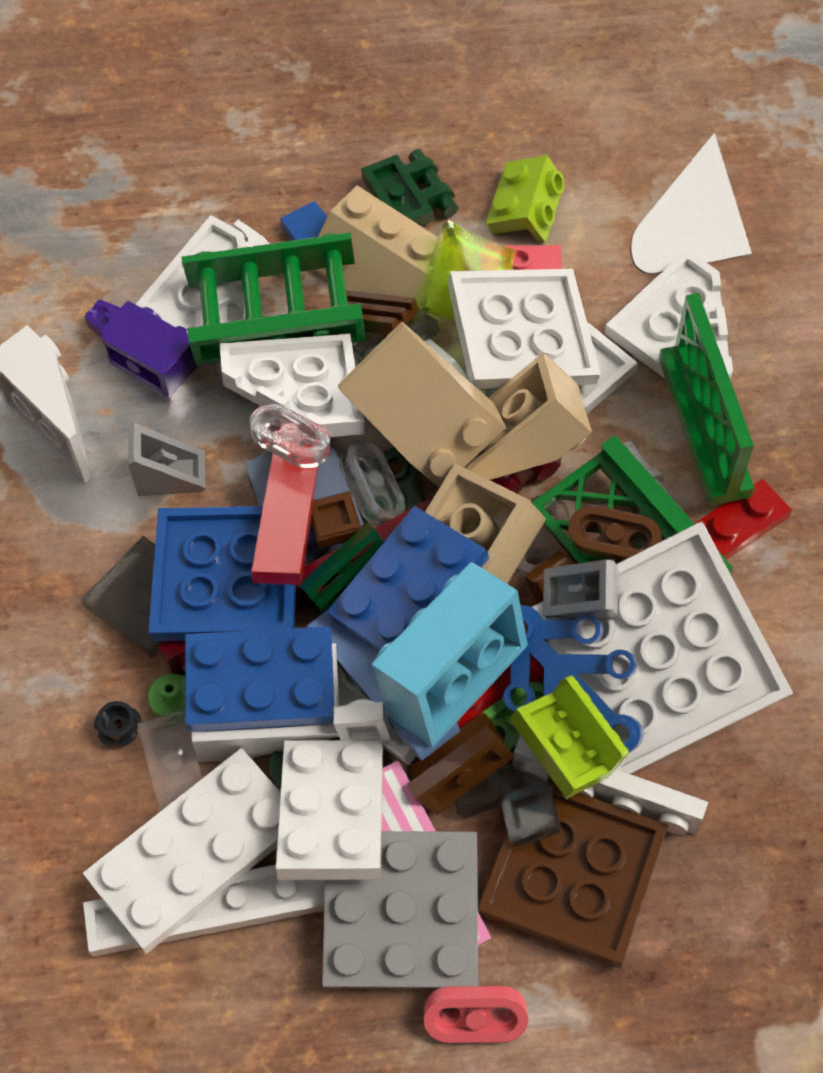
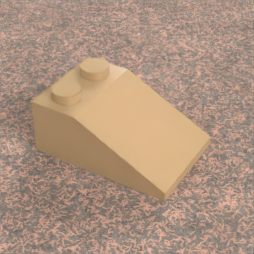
(422, 404)
(541, 420)

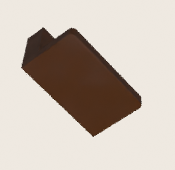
(459, 764)

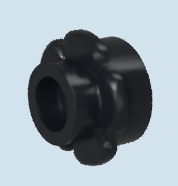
(112, 713)

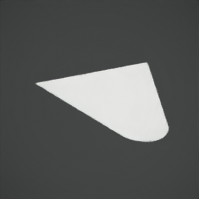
(692, 215)

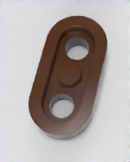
(616, 530)

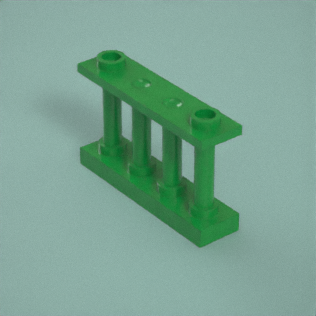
(249, 264)

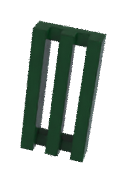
(340, 564)

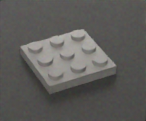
(413, 923)

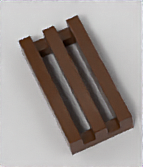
(383, 312)

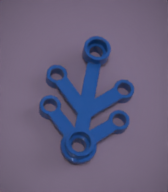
(563, 665)

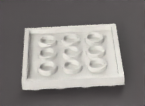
(692, 644)

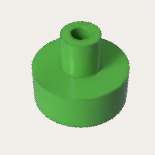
(168, 695)

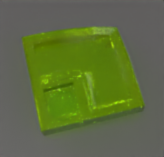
(458, 251)

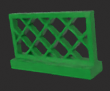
(708, 407)
(632, 481)

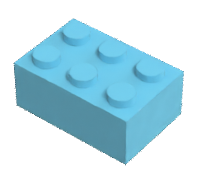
(450, 653)

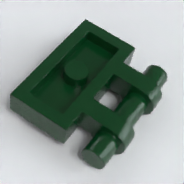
(396, 187)

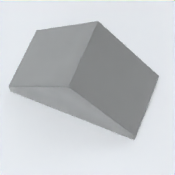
(163, 463)
(582, 590)

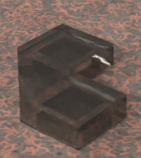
(525, 800)

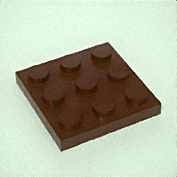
(580, 883)

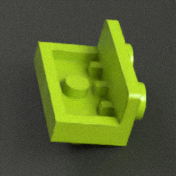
(526, 197)
(570, 737)

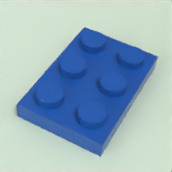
(403, 578)
(259, 679)

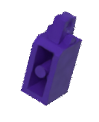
(143, 344)

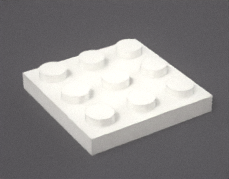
(514, 318)

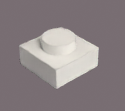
(362, 721)

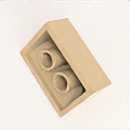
(387, 247)
(488, 516)

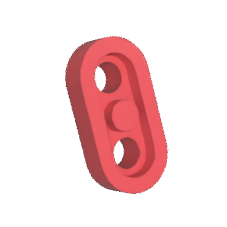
(475, 1014)

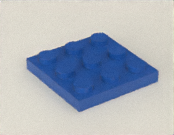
(206, 575)

